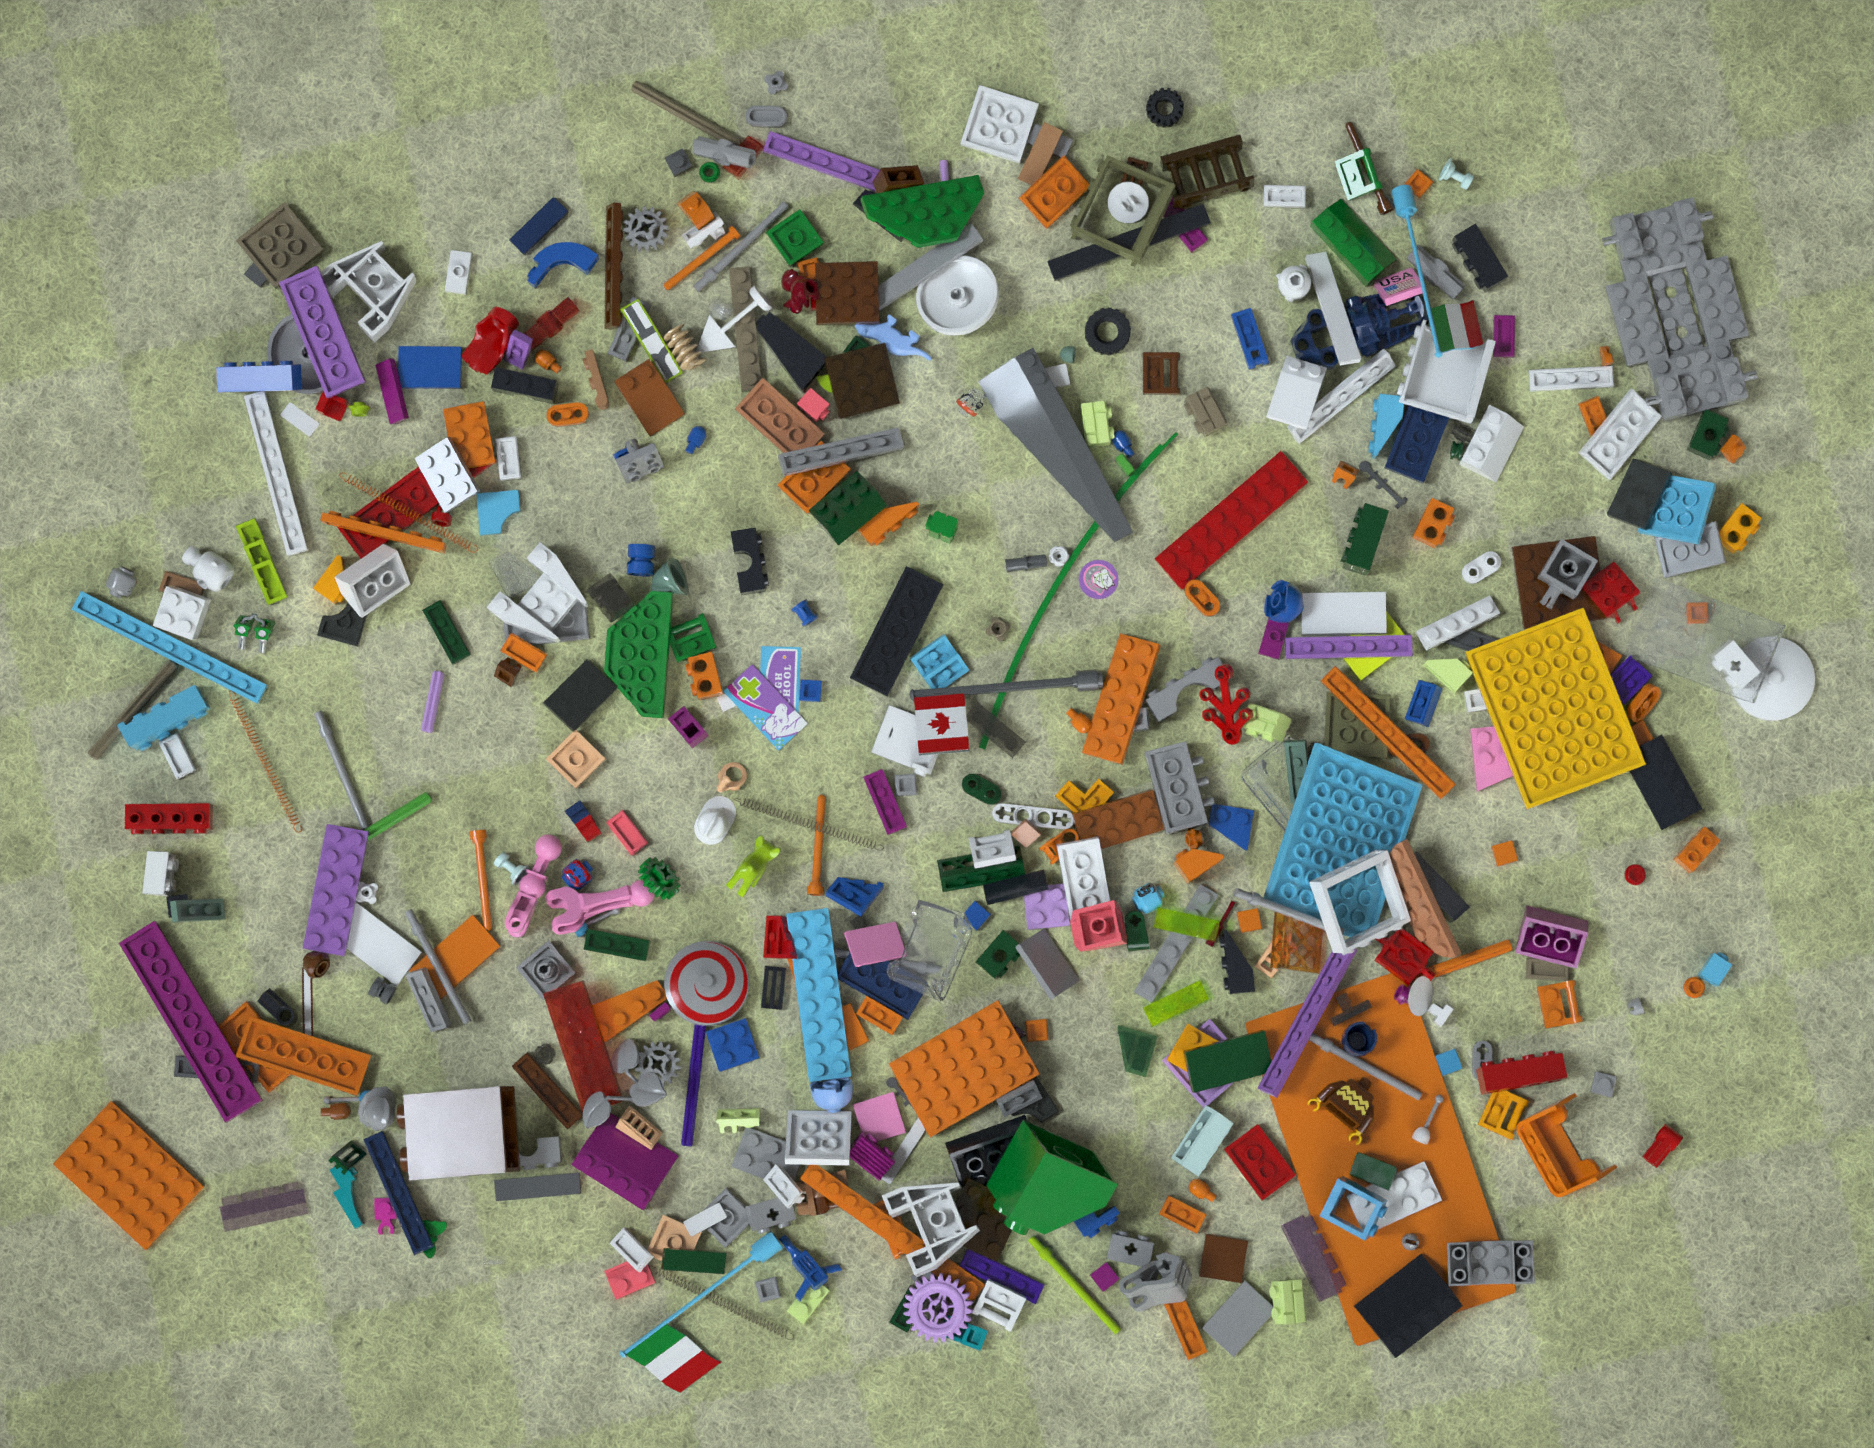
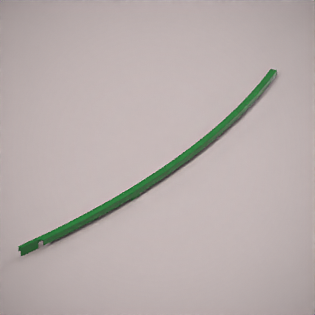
(1063, 573)

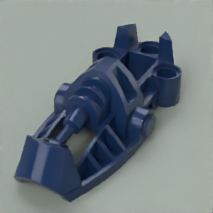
(1369, 326)

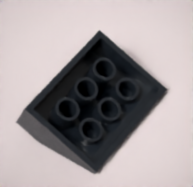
(981, 1151)
(1408, 1306)

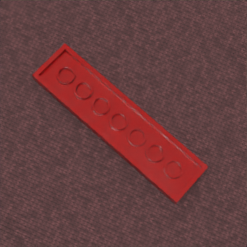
(411, 491)
(1231, 520)

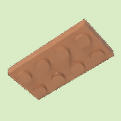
(778, 419)

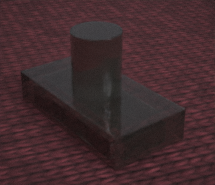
(1348, 1009)

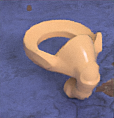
(724, 781)

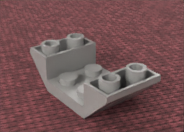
(1490, 1262)

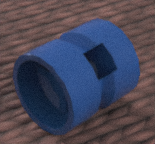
(640, 560)

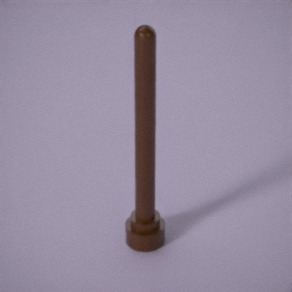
(1384, 204)

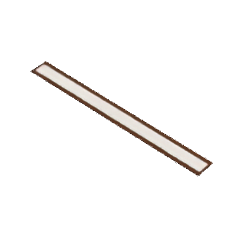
(307, 1003)

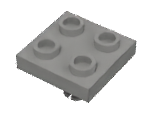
(639, 461)
(545, 969)

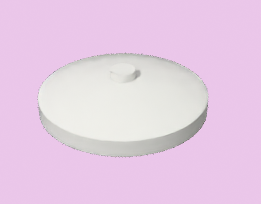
(958, 297)
(1785, 686)

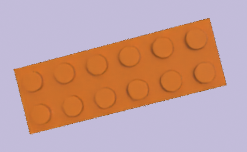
(1121, 699)
(303, 1056)

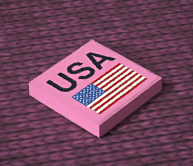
(1398, 286)

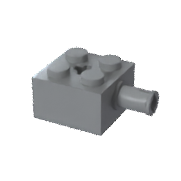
(1561, 582)

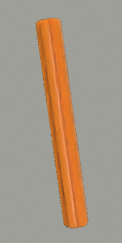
(1470, 958)

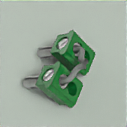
(263, 630)

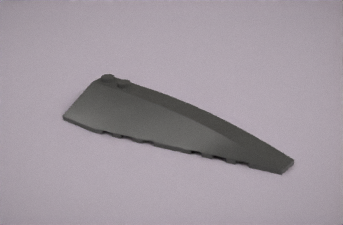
(1038, 417)

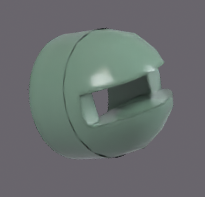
(1068, 354)

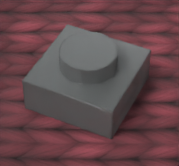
(678, 162)

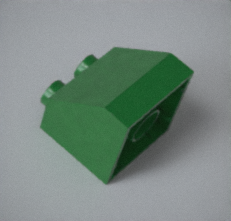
(1048, 1181)

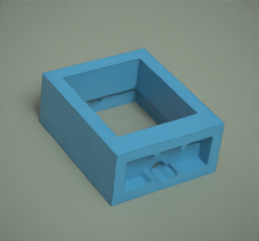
(1334, 1199)

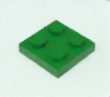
(794, 238)

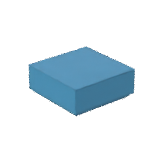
(1448, 1062)

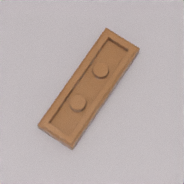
(1040, 153)

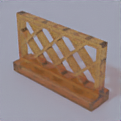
(1283, 947)

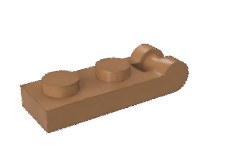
(596, 380)

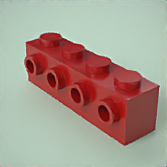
(173, 817)
(1521, 1073)

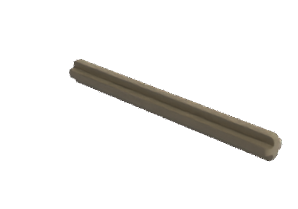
(683, 113)
(133, 709)

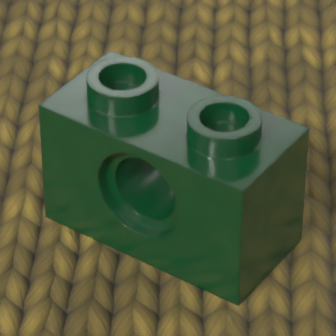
(1708, 422)
(987, 960)

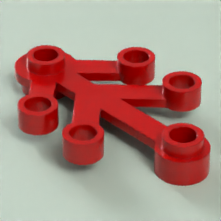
(1226, 707)

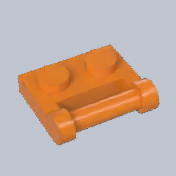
(1552, 1004)

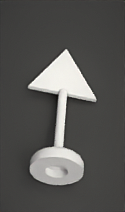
(714, 336)

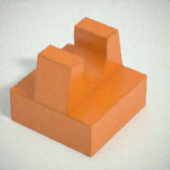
(1345, 472)

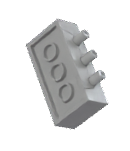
(1177, 787)

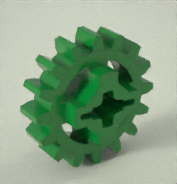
(659, 878)

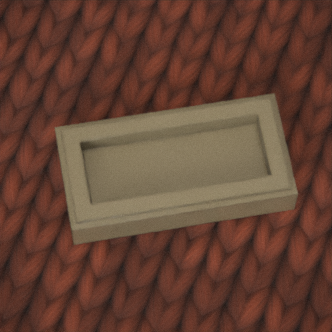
(1546, 970)

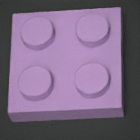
(1047, 908)

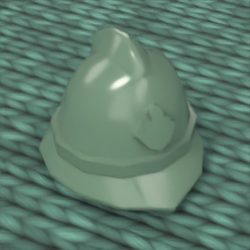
(670, 578)

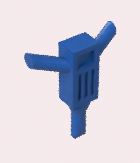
(811, 1272)

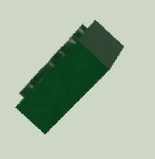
(847, 508)
(1364, 539)

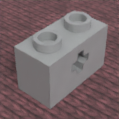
(758, 1213)
(1120, 1240)

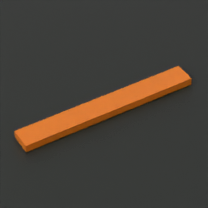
(1387, 732)

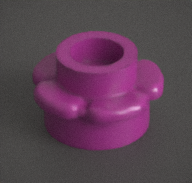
(1402, 994)

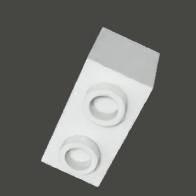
(1745, 669)

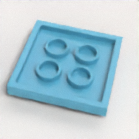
(1682, 510)

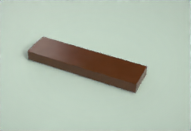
(547, 1090)

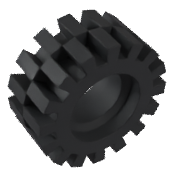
(1164, 95)

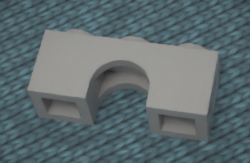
(547, 1153)

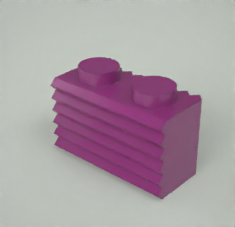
(871, 1155)

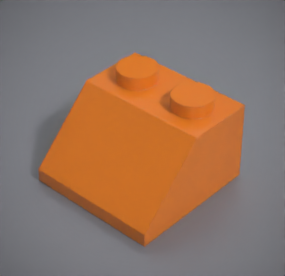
(1195, 863)

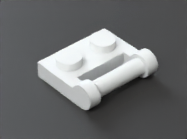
(992, 849)
(1003, 1299)

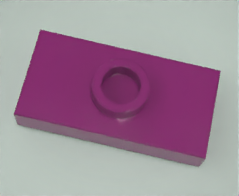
(1273, 639)

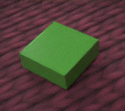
(1124, 464)

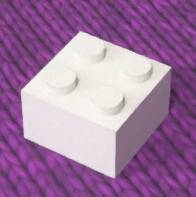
(182, 612)

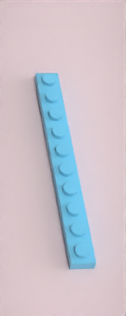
(169, 647)

